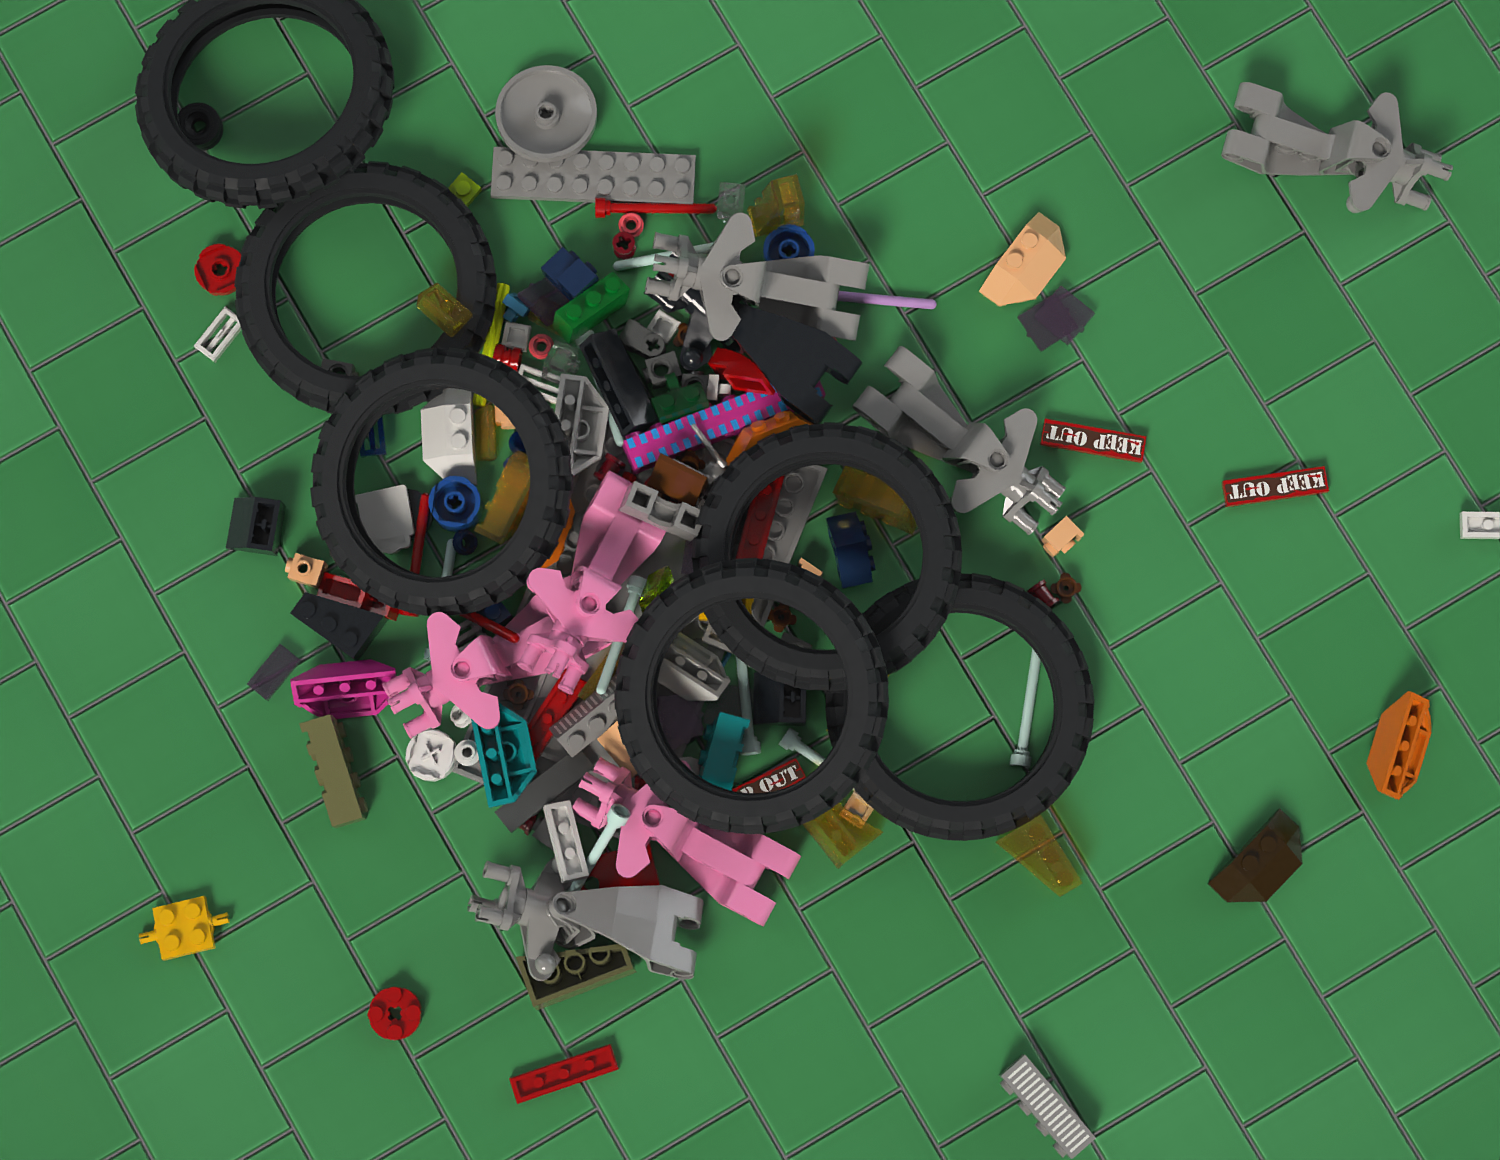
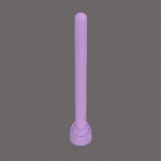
(886, 300)

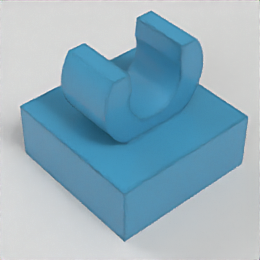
(516, 308)

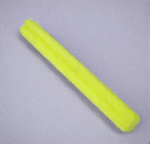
(494, 332)

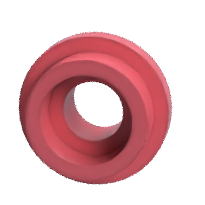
(634, 218)
(535, 341)

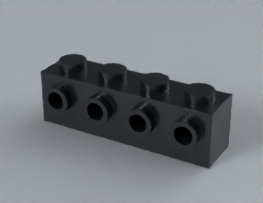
(618, 382)

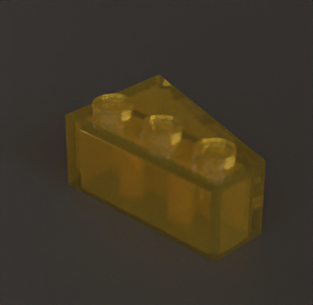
(779, 206)
(873, 499)
(509, 500)
(841, 834)
(1042, 855)

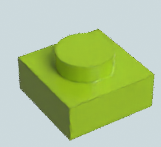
(465, 189)

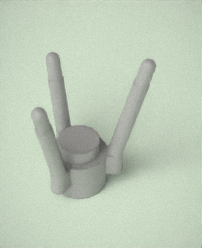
(712, 469)

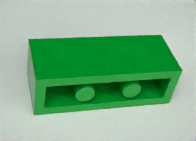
(590, 307)

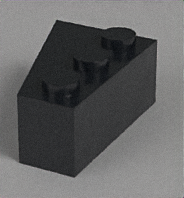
(339, 623)

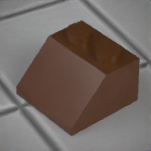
(677, 482)

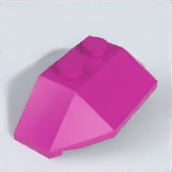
(343, 688)

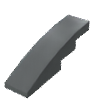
(544, 790)

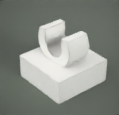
(716, 390)

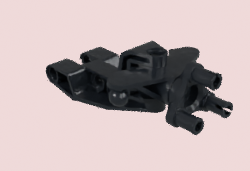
(783, 349)

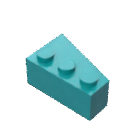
(722, 749)

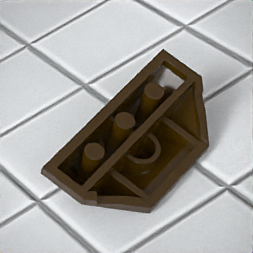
(1261, 863)

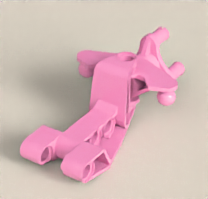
(605, 555)
(459, 675)
(720, 861)

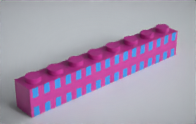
(715, 422)

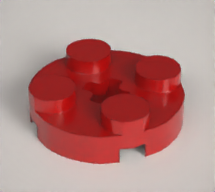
(207, 264)
(379, 1013)

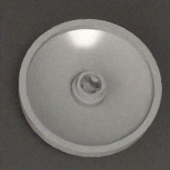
(546, 113)

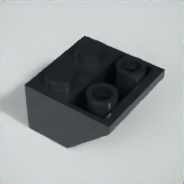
(256, 525)
(777, 703)

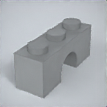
(647, 506)

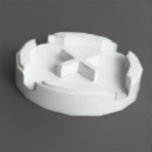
(431, 755)

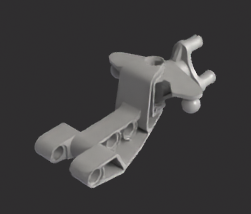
(1292, 146)
(792, 287)
(928, 422)
(632, 916)

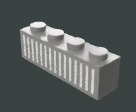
(586, 720)
(1047, 1107)

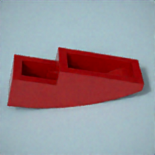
(740, 372)
(346, 592)

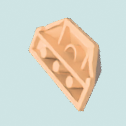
(1026, 264)

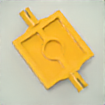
(184, 928)

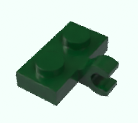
(679, 400)

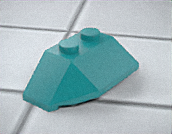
(505, 758)

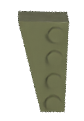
(335, 770)
(577, 973)

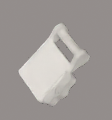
(387, 518)

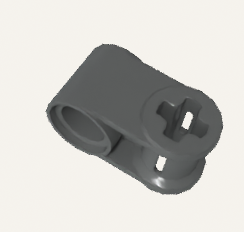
(638, 339)

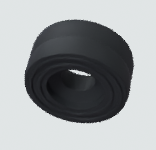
(201, 112)

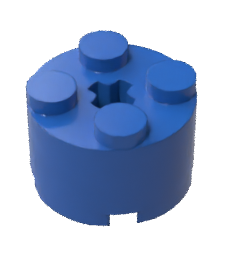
(788, 238)
(446, 493)

